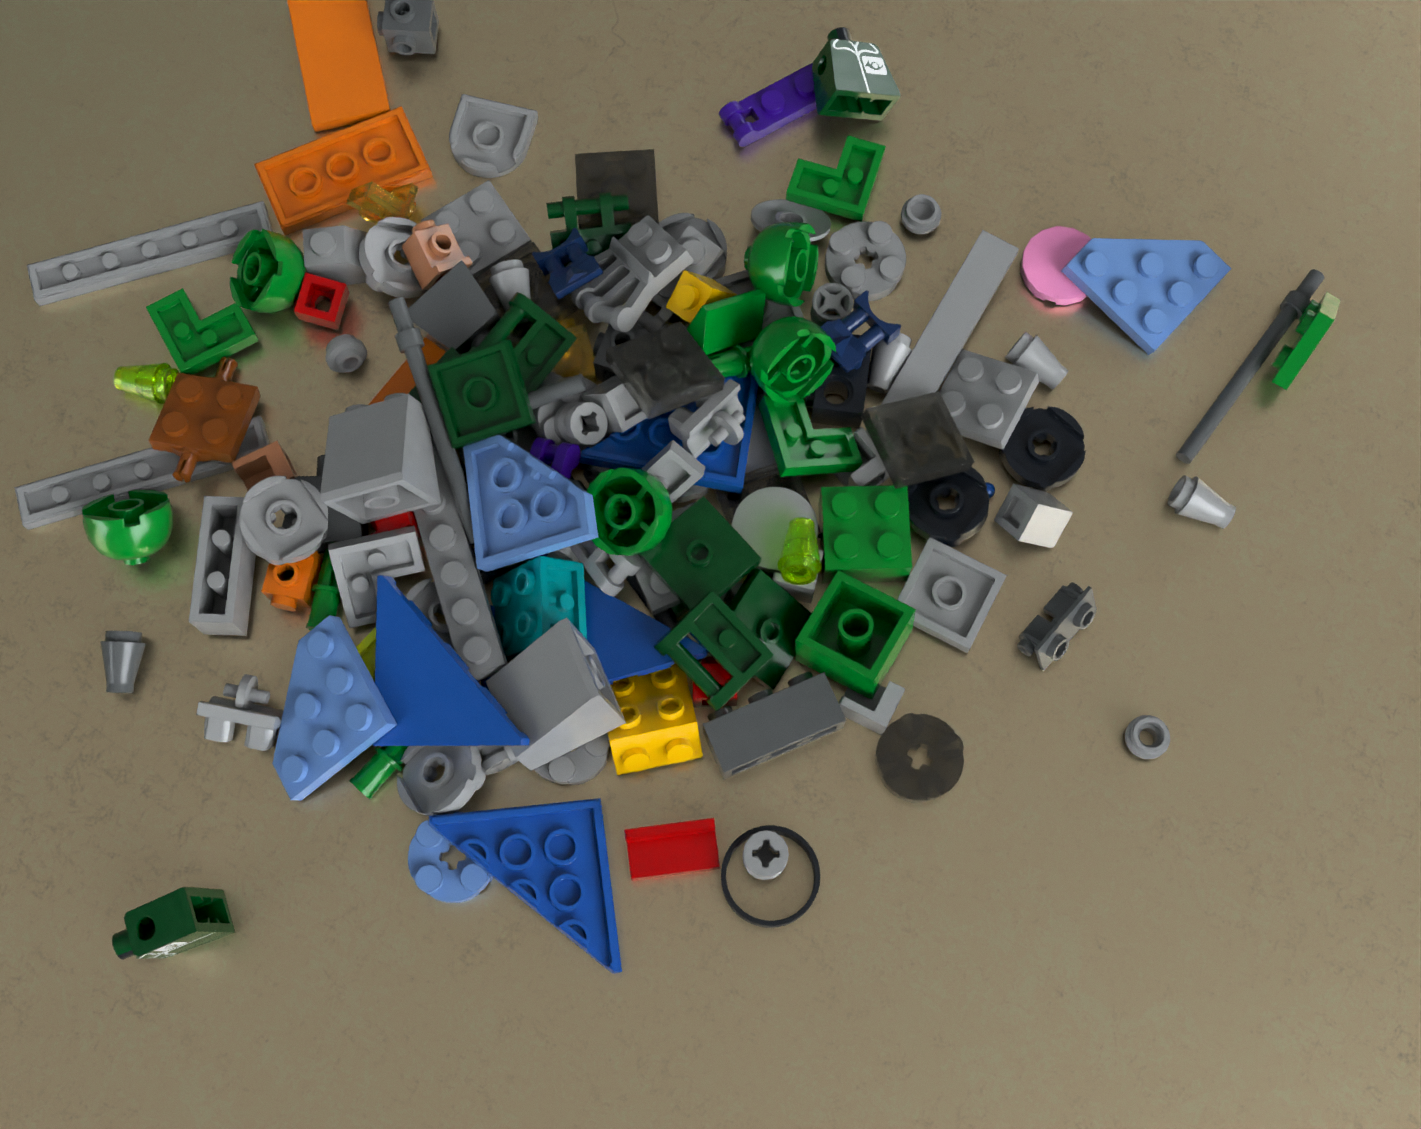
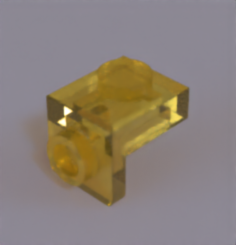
(377, 203)

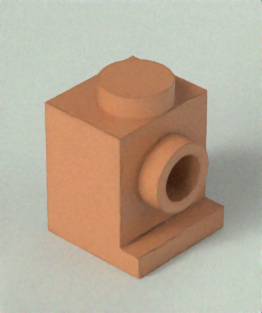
(432, 252)

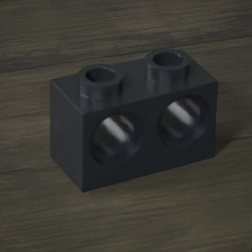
(851, 387)

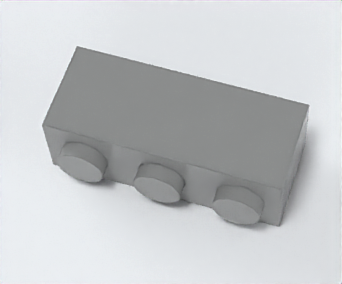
(222, 571)

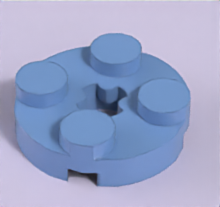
(434, 875)

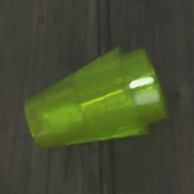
(146, 381)
(800, 553)

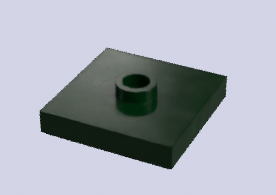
(481, 394)
(701, 555)
(773, 618)

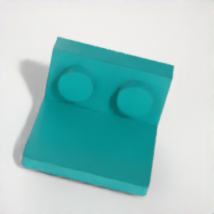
(535, 599)

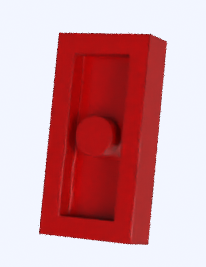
(672, 849)

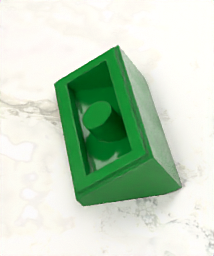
(728, 321)

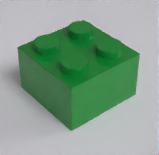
(865, 533)
(854, 634)

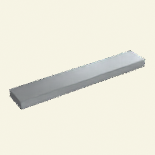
(144, 254)
(954, 319)
(147, 469)

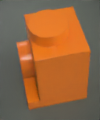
(297, 590)

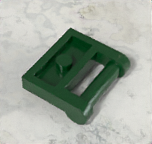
(540, 347)
(724, 639)

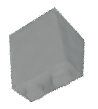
(379, 460)
(556, 696)

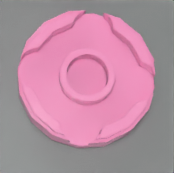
(1046, 257)

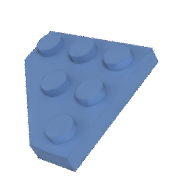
(1146, 282)
(522, 505)
(328, 711)

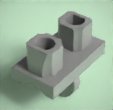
(712, 423)
(223, 714)

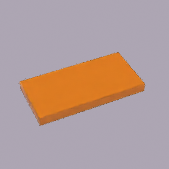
(338, 61)
(318, 176)

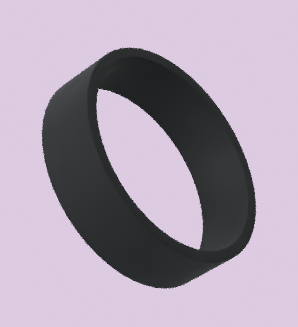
(803, 844)

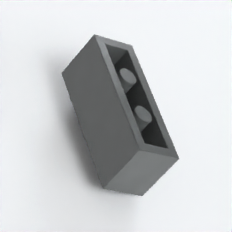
(773, 723)

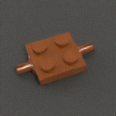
(205, 418)

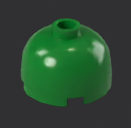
(783, 266)
(267, 272)
(791, 358)
(630, 511)
(129, 527)

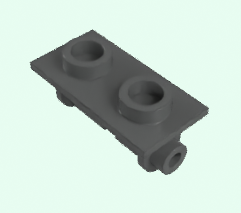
(1071, 611)

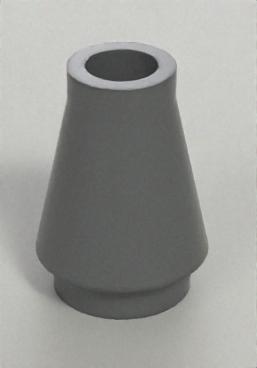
(121, 659)

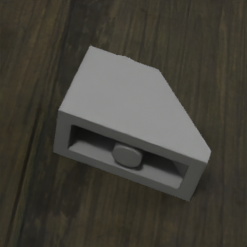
(334, 253)

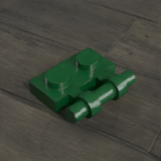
(595, 237)

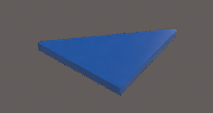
(639, 444)
(627, 637)
(430, 684)
(549, 860)

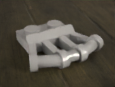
(632, 273)

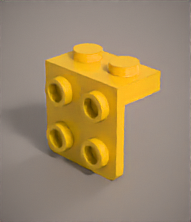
(658, 722)

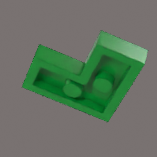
(843, 189)
(1312, 327)
(198, 342)
(801, 448)

